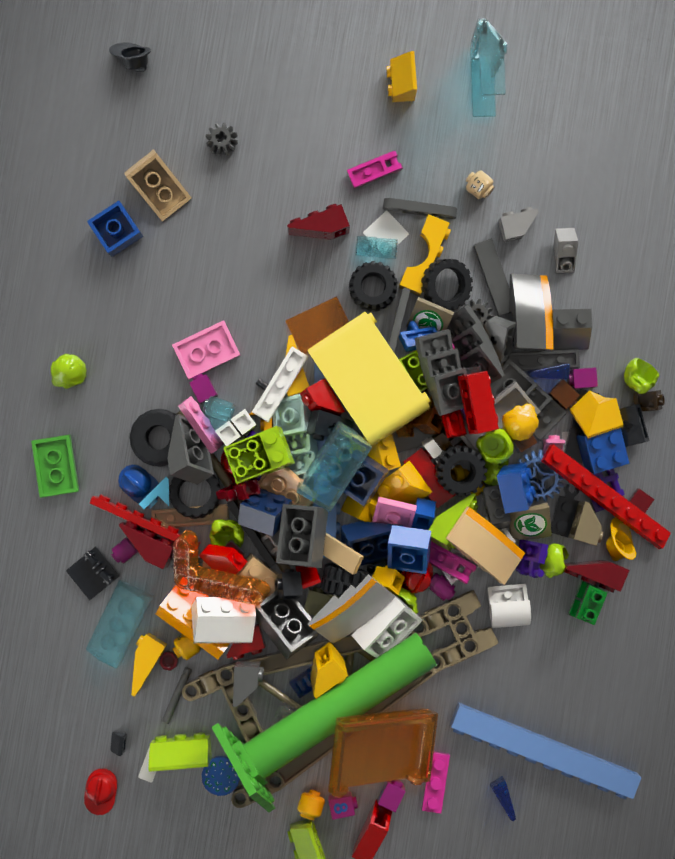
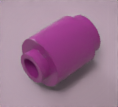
(123, 551)
(442, 587)

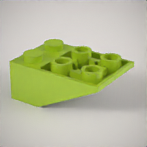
(259, 455)
(445, 522)

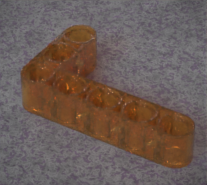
(210, 581)

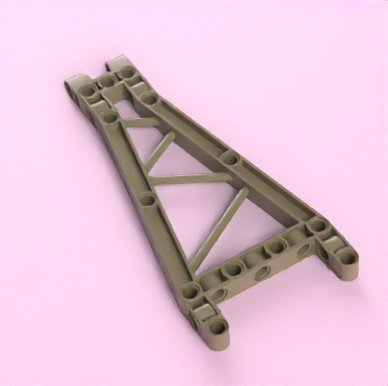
(275, 662)

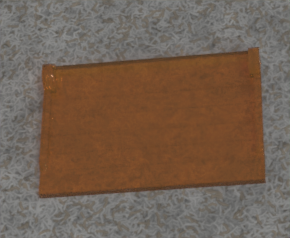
(317, 323)

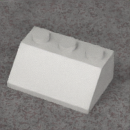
(222, 621)
(387, 628)

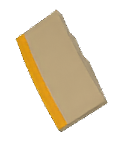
(485, 545)

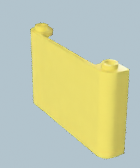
(369, 378)

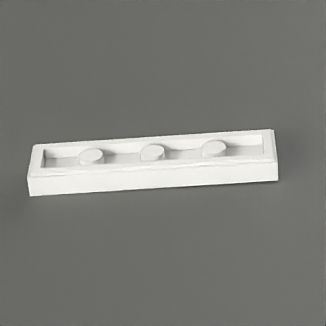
(280, 384)

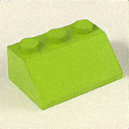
(180, 752)
(306, 840)

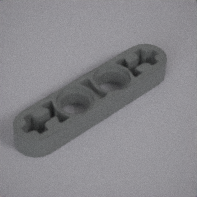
(419, 208)

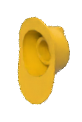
(620, 541)

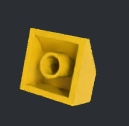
(403, 77)
(385, 453)
(404, 485)

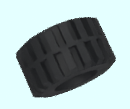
(377, 270)
(472, 481)
(338, 580)

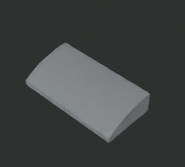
(504, 402)

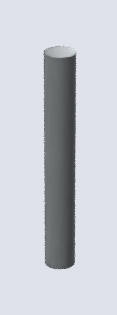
(176, 696)

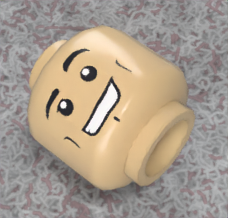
(479, 184)

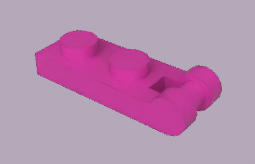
(374, 169)
(450, 563)

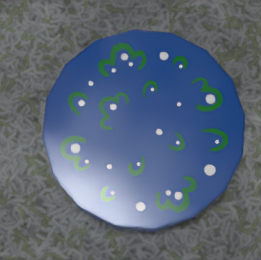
(220, 776)

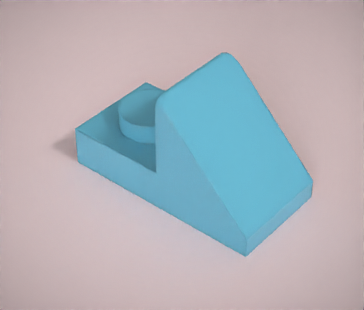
(160, 490)

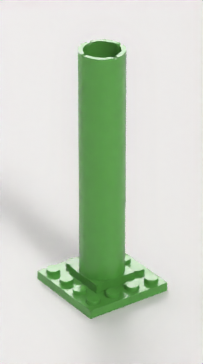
(317, 718)

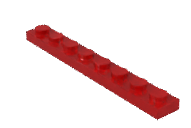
(605, 496)

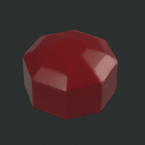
(168, 660)

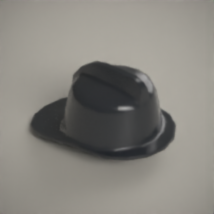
(132, 55)

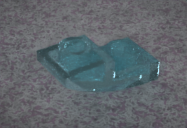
(376, 247)

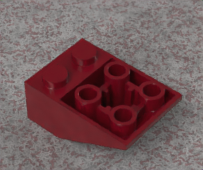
(322, 225)
(150, 546)
(604, 572)

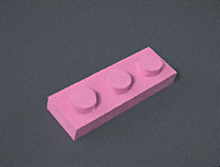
(201, 424)

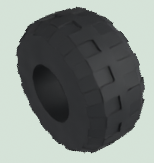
(140, 436)

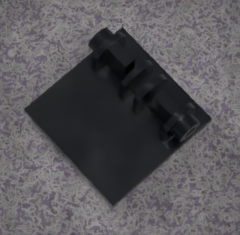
(92, 573)

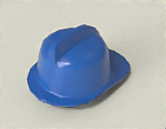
(136, 482)

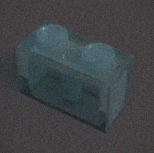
(219, 409)

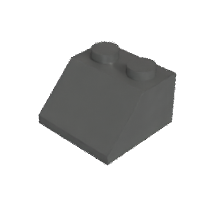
(571, 328)
(246, 679)

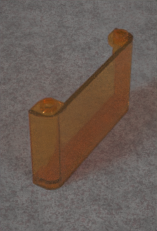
(382, 749)

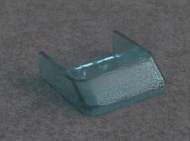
(487, 68)

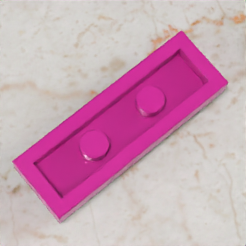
(435, 789)

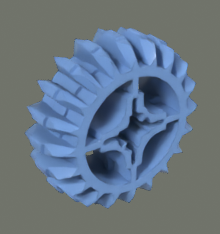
(543, 492)

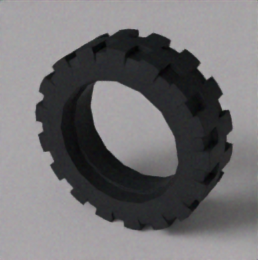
(464, 282)
(194, 513)

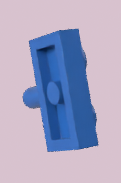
(413, 331)

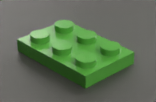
(55, 466)

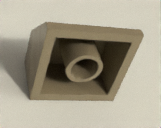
(586, 525)

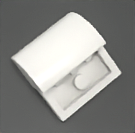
(509, 606)

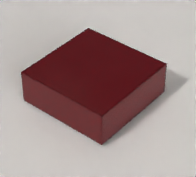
(641, 500)

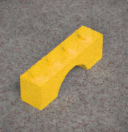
(433, 233)

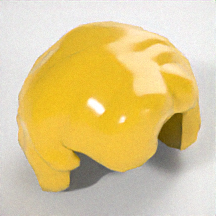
(520, 422)

